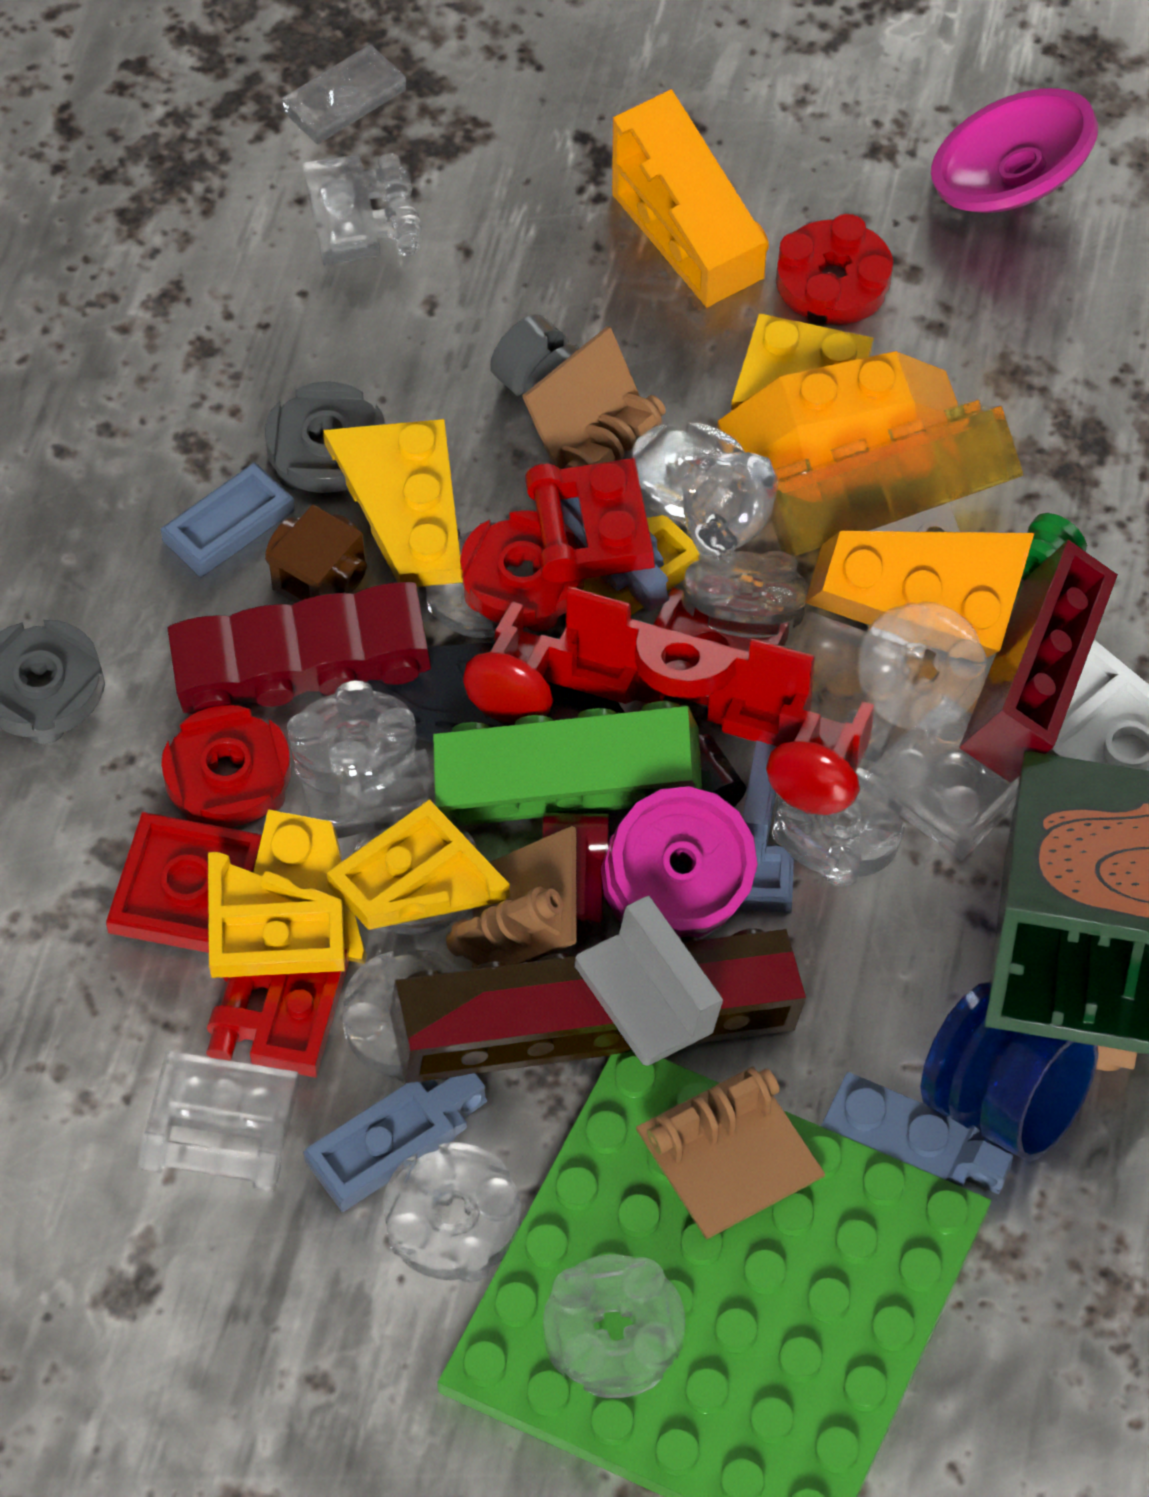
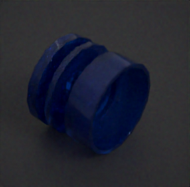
(1006, 1081)

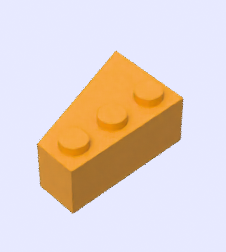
(685, 200)
(878, 570)

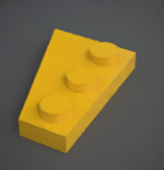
(406, 494)

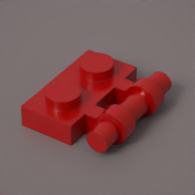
(291, 1026)

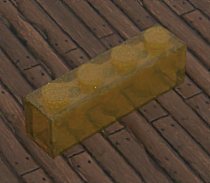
(894, 478)

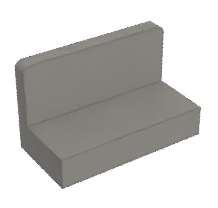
(650, 985)

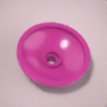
(1015, 150)

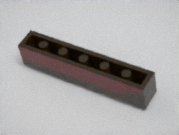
(548, 1014)

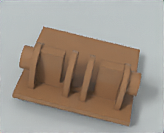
(591, 406)
(535, 917)
(730, 1151)

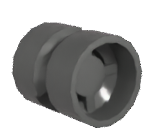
(529, 353)

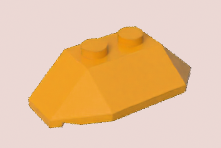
(837, 404)

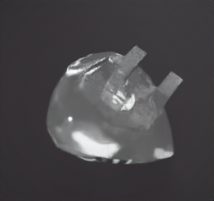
(726, 499)

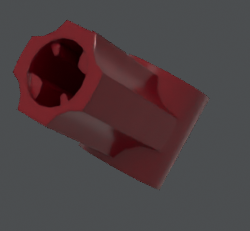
(590, 851)

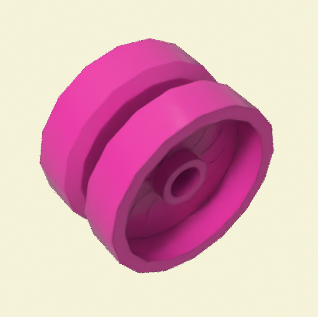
(699, 832)

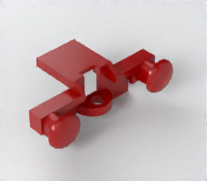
(746, 682)

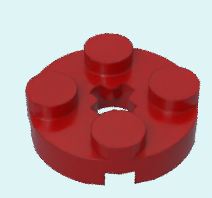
(834, 243)
(492, 587)
(234, 797)

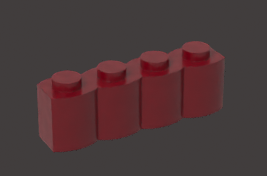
(298, 648)

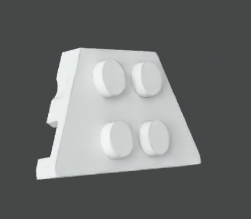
(1107, 715)

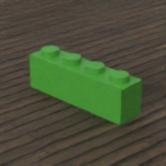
(564, 764)

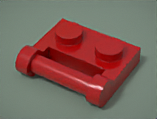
(610, 515)

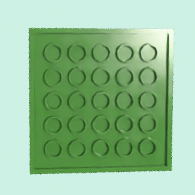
(792, 1317)

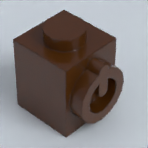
(316, 555)

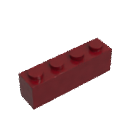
(1039, 661)

